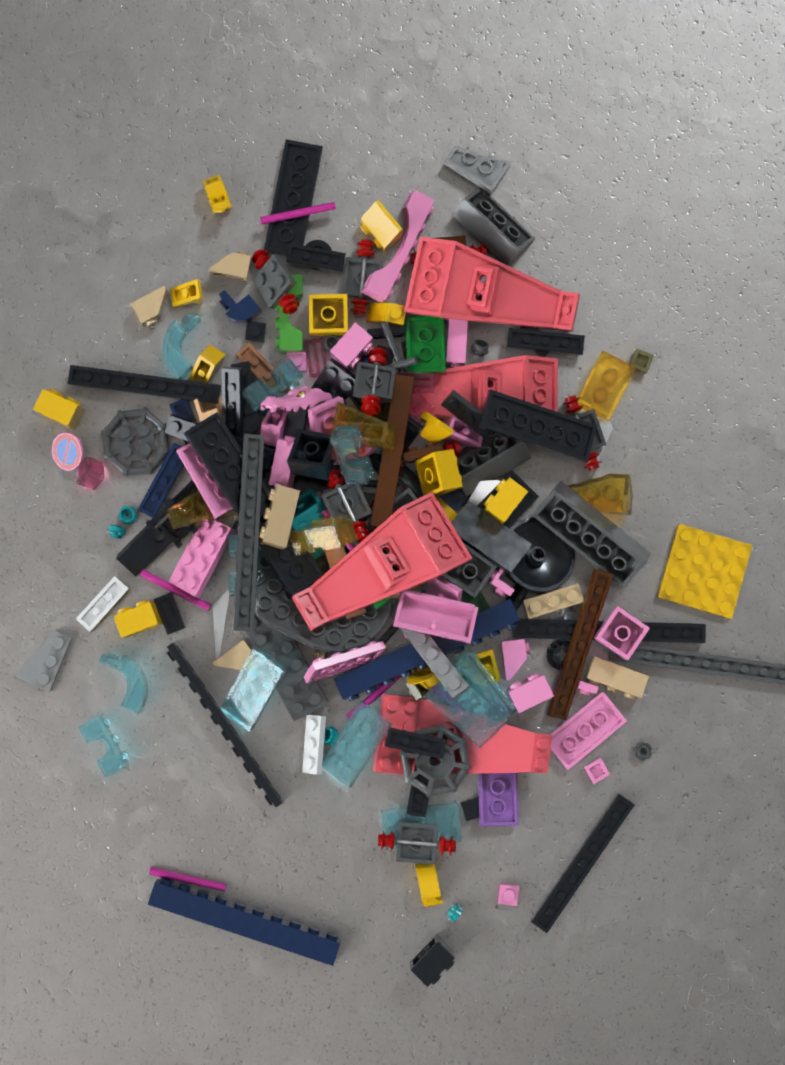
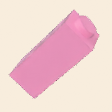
(456, 342)
(280, 470)

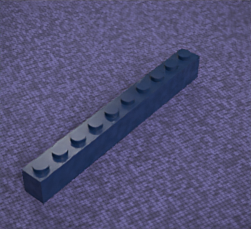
(407, 658)
(245, 922)

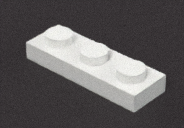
(102, 604)
(314, 744)

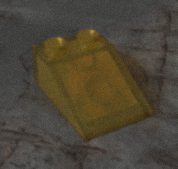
(606, 385)

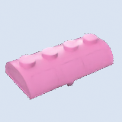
(436, 616)

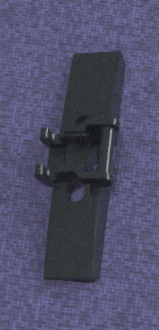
(144, 547)

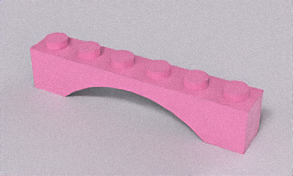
(414, 212)

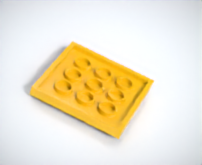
(704, 571)

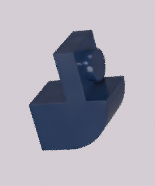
(241, 312)

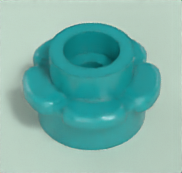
(122, 515)
(116, 531)
(330, 735)
(454, 912)

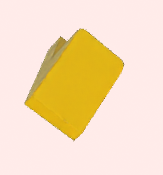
(186, 293)
(435, 429)
(488, 660)

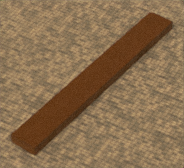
(392, 458)
(580, 644)

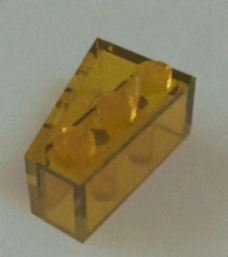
(374, 431)
(324, 534)

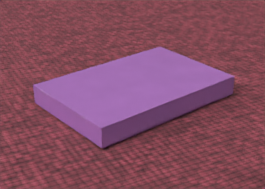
(498, 799)

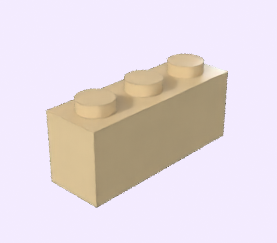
(279, 516)
(552, 601)
(616, 678)

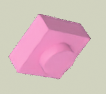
(299, 360)
(586, 688)
(596, 770)
(508, 894)

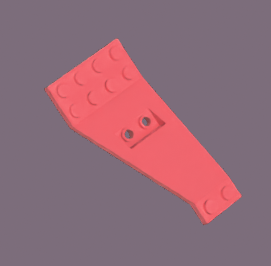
(449, 281)
(521, 377)
(417, 543)
(505, 752)

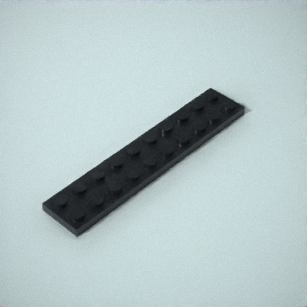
(224, 462)

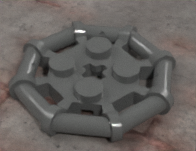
(127, 434)
(437, 771)

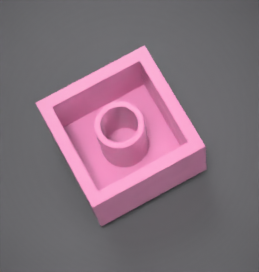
(352, 347)
(621, 633)
(529, 692)

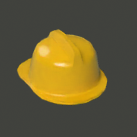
(424, 677)

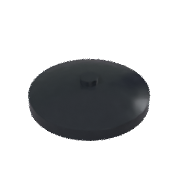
(546, 563)

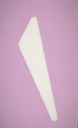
(483, 490)
(219, 616)

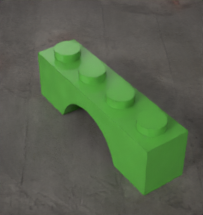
(289, 337)

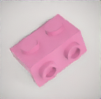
(500, 588)

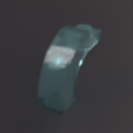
(173, 345)
(136, 680)

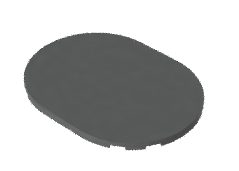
(279, 612)

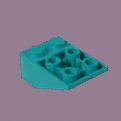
(307, 509)

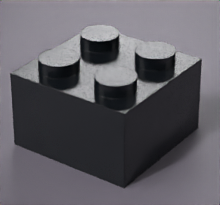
(312, 455)
(432, 961)

